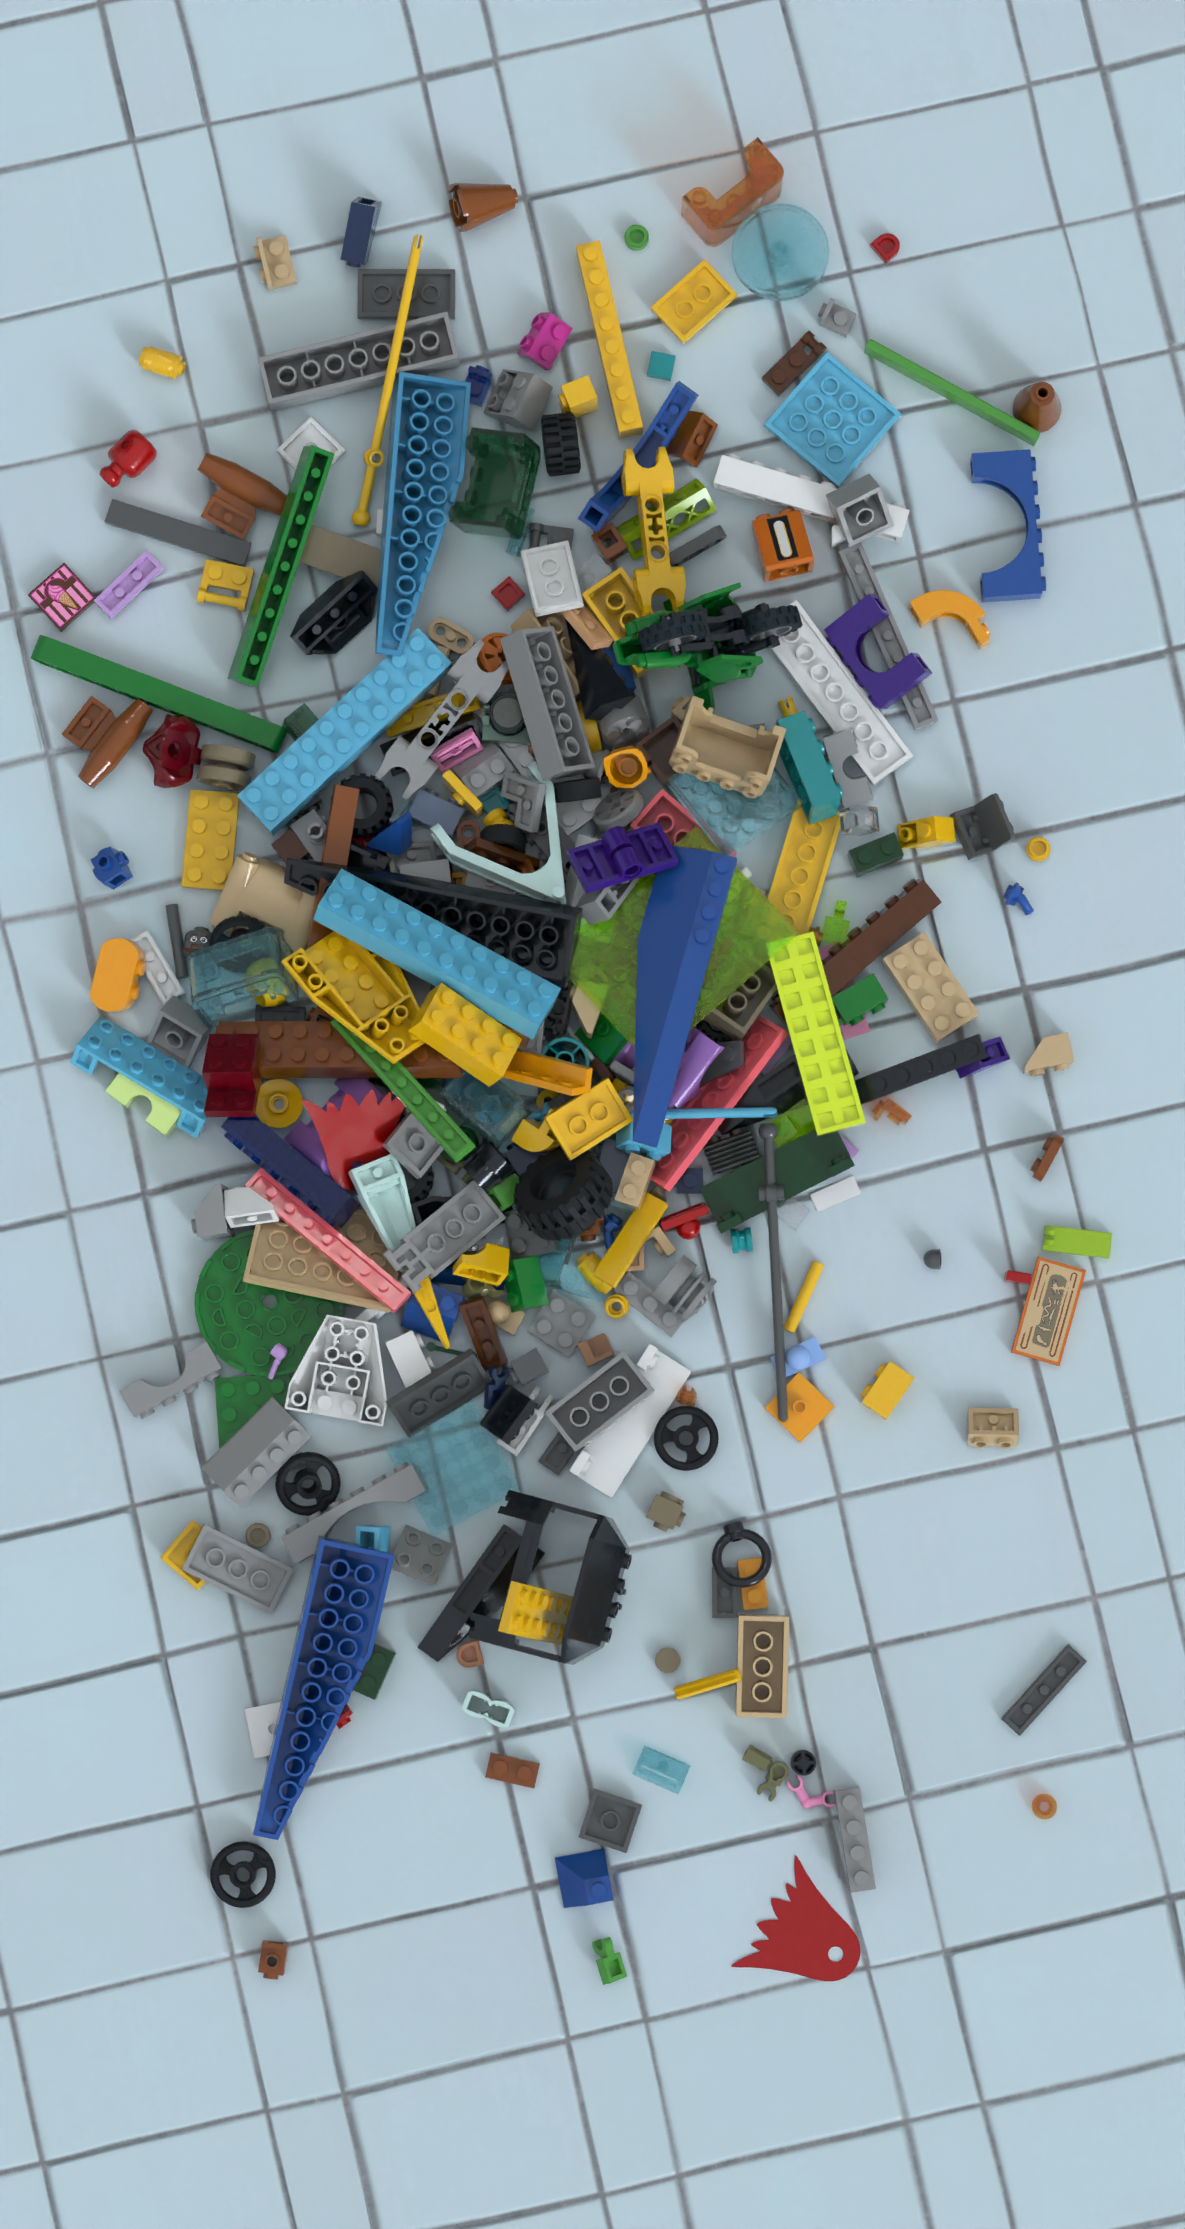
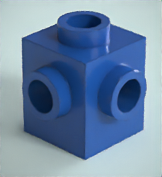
(111, 867)

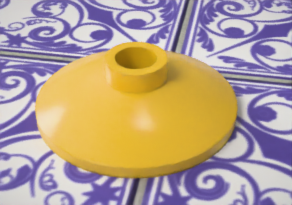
(279, 1090)

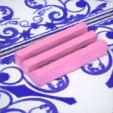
(454, 747)

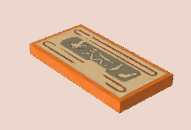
(1048, 1311)

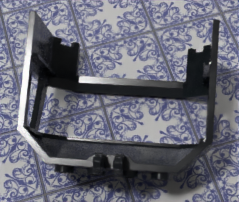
(595, 1590)

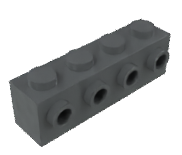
(541, 839)

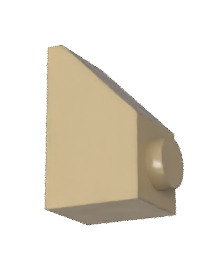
(584, 1010)

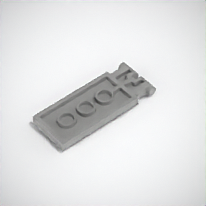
(445, 1235)

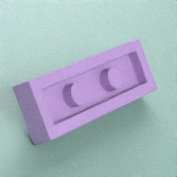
(128, 584)

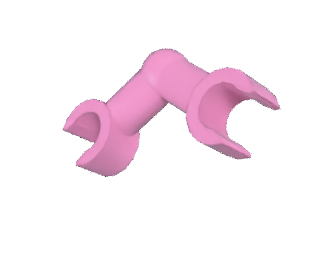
(807, 1801)

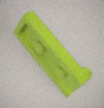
(1076, 1241)

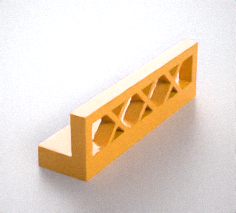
(549, 1073)

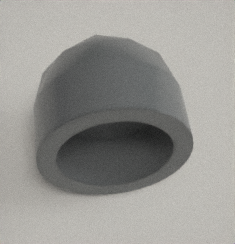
(933, 1259)

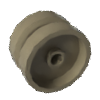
(225, 767)

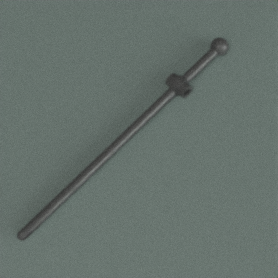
(771, 1194)

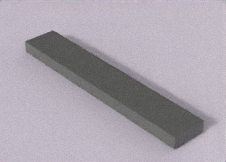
(178, 533)

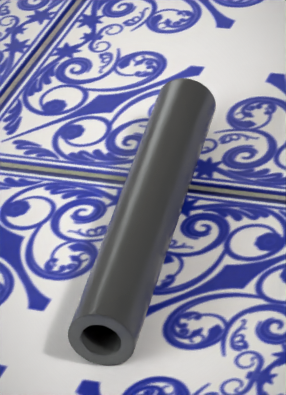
(177, 941)

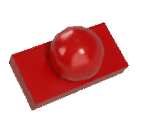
(685, 1220)

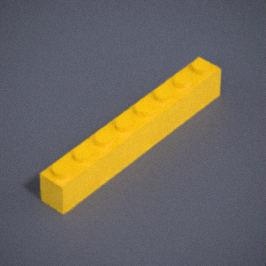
(609, 339)

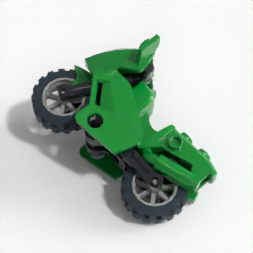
(708, 637)

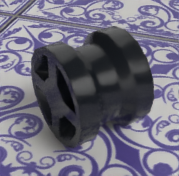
(800, 1763)

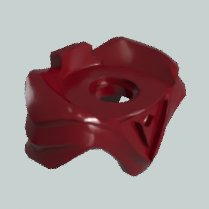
(173, 751)

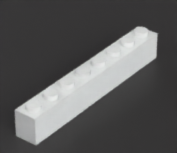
(788, 492)

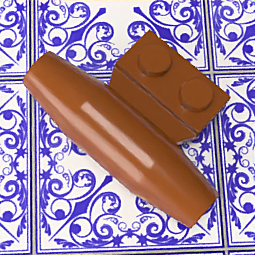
(240, 494)
(105, 736)

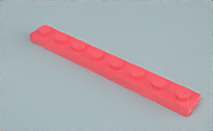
(330, 1241)

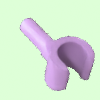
(279, 1353)

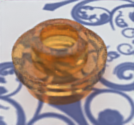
(1051, 1809)

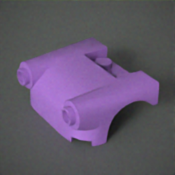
(696, 1059)
(306, 1138)

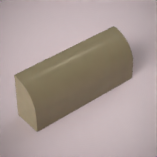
(340, 554)

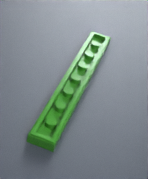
(952, 392)
(413, 1097)

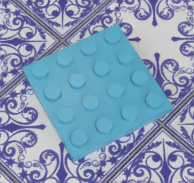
(832, 420)

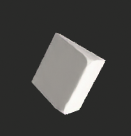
(836, 536)

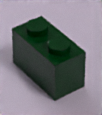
(875, 854)
(375, 1672)

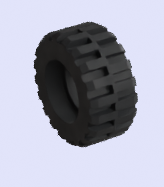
(562, 1194)

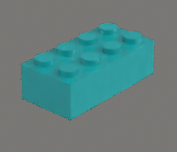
(808, 768)

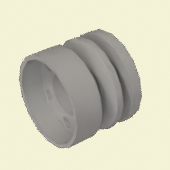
(684, 1288)

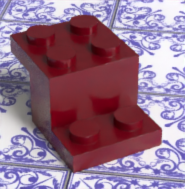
(231, 1075)

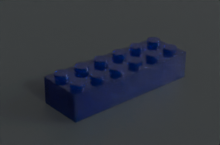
(296, 1171)

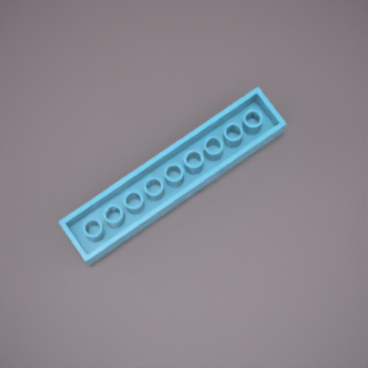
(344, 732)
(436, 953)

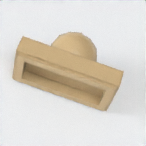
(502, 1315)

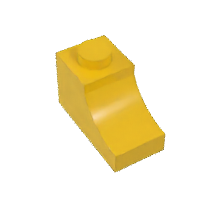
(487, 1266)

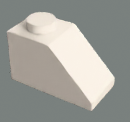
(247, 1208)

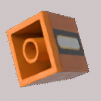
(782, 545)

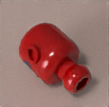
(128, 457)

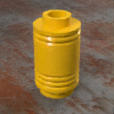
(162, 362)
(587, 1265)

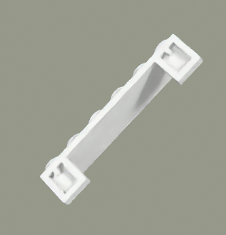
(614, 1451)

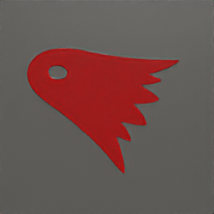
(354, 1132)
(804, 1935)

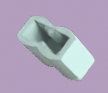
(482, 1706)

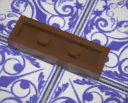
(500, 854)
(483, 1332)

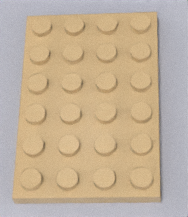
(290, 1263)

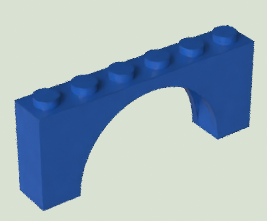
(1013, 474)

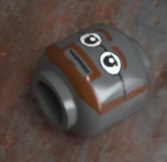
(196, 940)

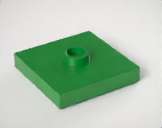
(605, 1040)

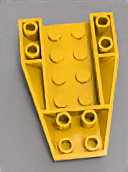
(359, 992)

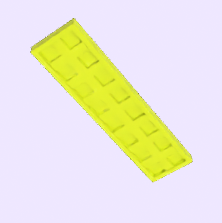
(816, 1036)

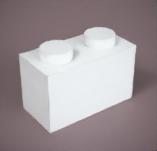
(409, 1357)

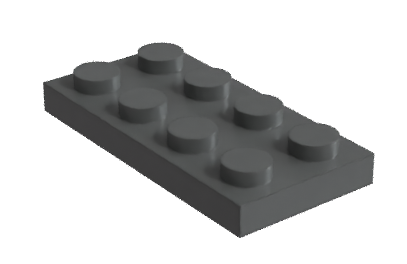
(382, 292)
(439, 1392)

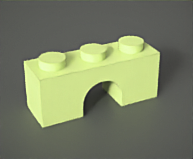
(163, 1114)

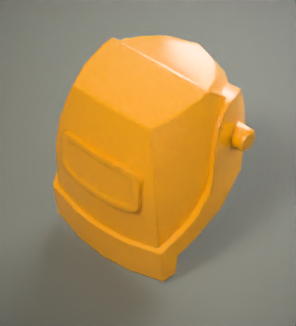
(626, 767)

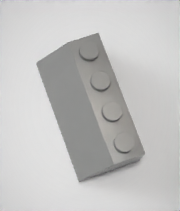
(256, 1452)

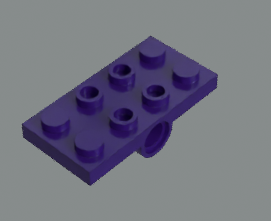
(622, 857)

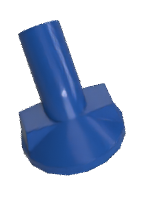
(1014, 894)
(611, 1224)

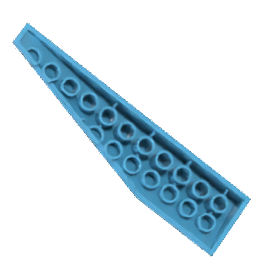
(420, 489)

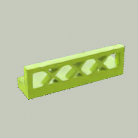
(673, 504)

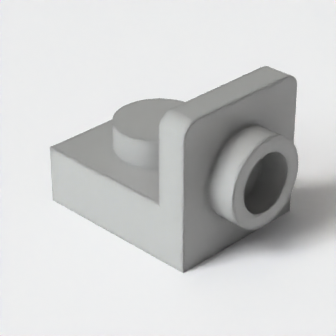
(836, 318)

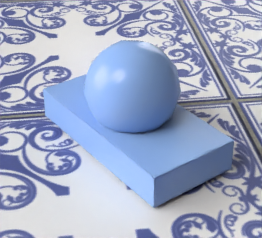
(801, 1356)

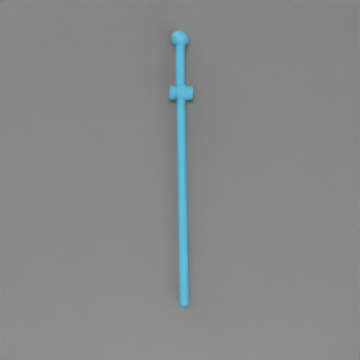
(690, 1113)

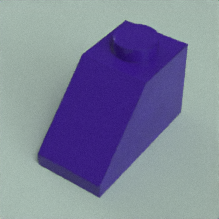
(996, 1052)

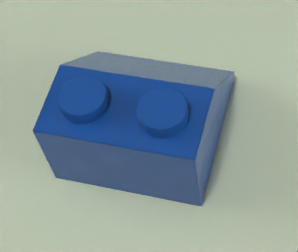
(448, 1305)

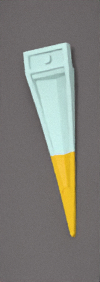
(387, 1203)

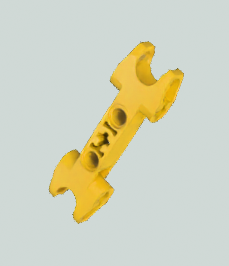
(648, 486)

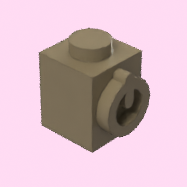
(666, 1511)

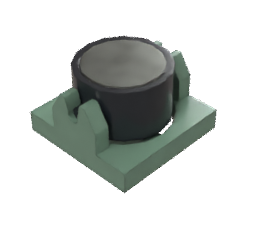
(506, 718)

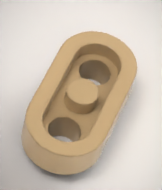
(452, 635)

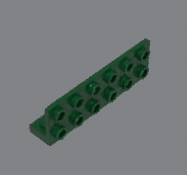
(797, 1167)

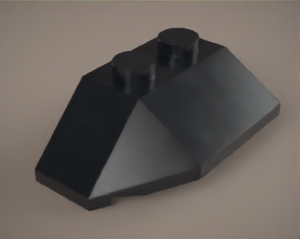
(336, 615)

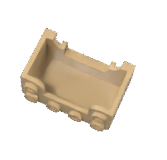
(725, 750)

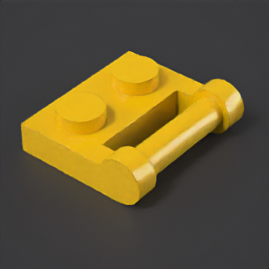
(225, 577)

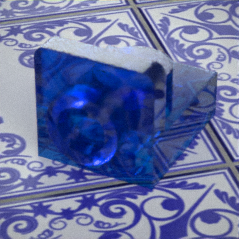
(480, 384)

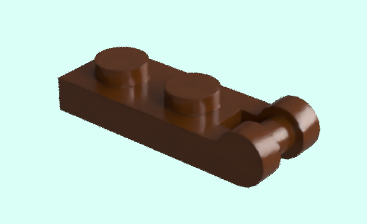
(793, 363)

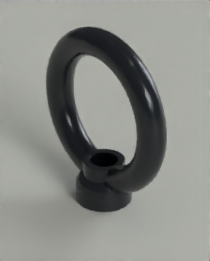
(733, 1533)

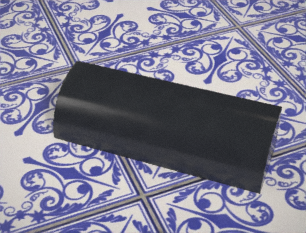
(462, 724)

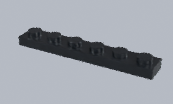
(921, 1069)

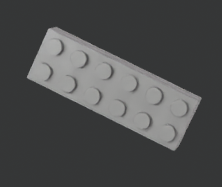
(547, 703)

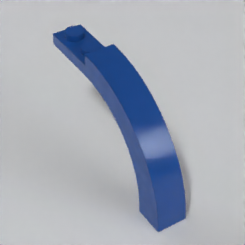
(661, 432)

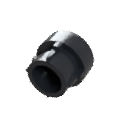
(487, 1165)

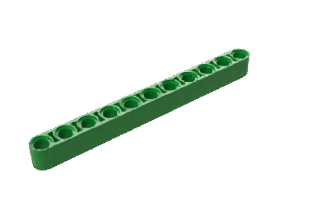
(159, 694)

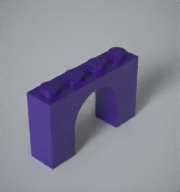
(848, 636)

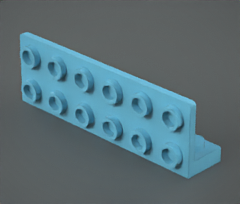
(147, 1068)

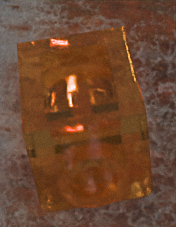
(896, 1113)

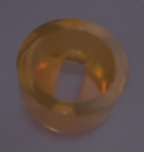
(686, 1397)

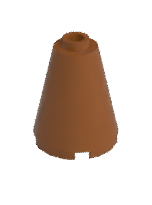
(479, 203)
(1037, 406)

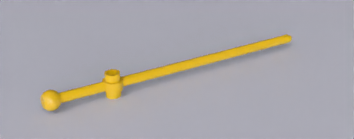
(361, 516)

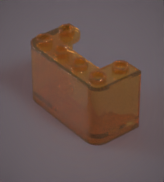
(719, 219)

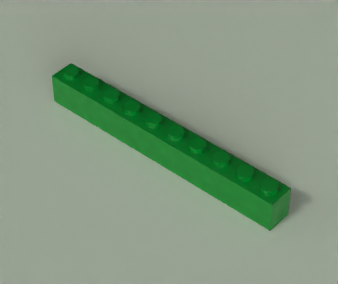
(280, 566)

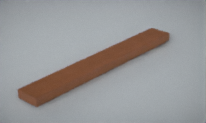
(336, 846)

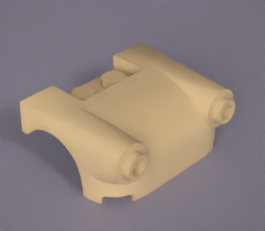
(259, 891)

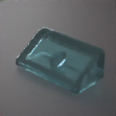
(661, 1769)

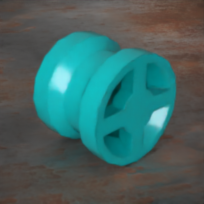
(741, 1240)

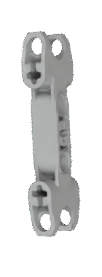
(470, 683)

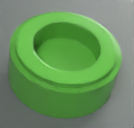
(636, 237)

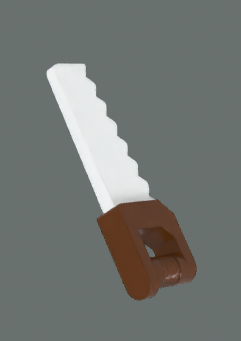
(595, 1062)

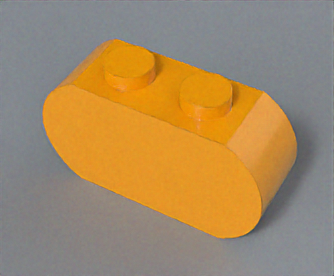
(117, 975)

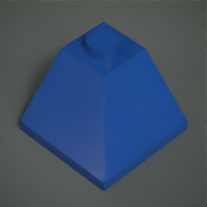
(584, 1878)

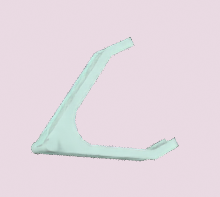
(543, 884)

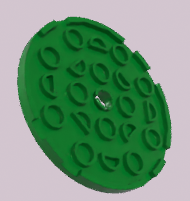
(240, 1326)

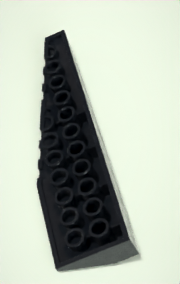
(520, 928)

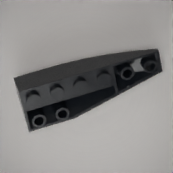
(776, 1089)
(479, 1593)

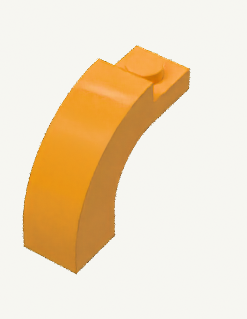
(953, 605)

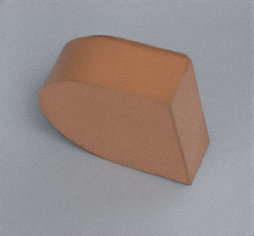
(470, 1654)

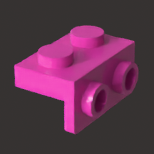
(544, 339)

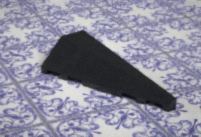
(598, 682)

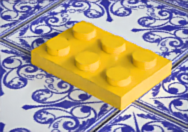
(693, 301)
(588, 1119)

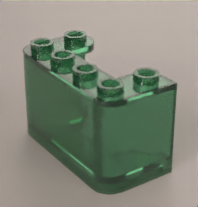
(499, 484)

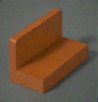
(692, 438)

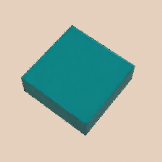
(661, 366)
(494, 800)

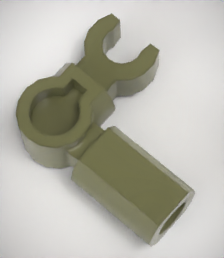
(475, 1288)
(777, 1770)

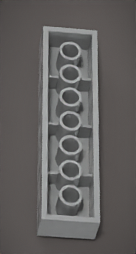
(356, 361)

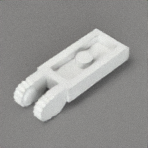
(529, 1426)

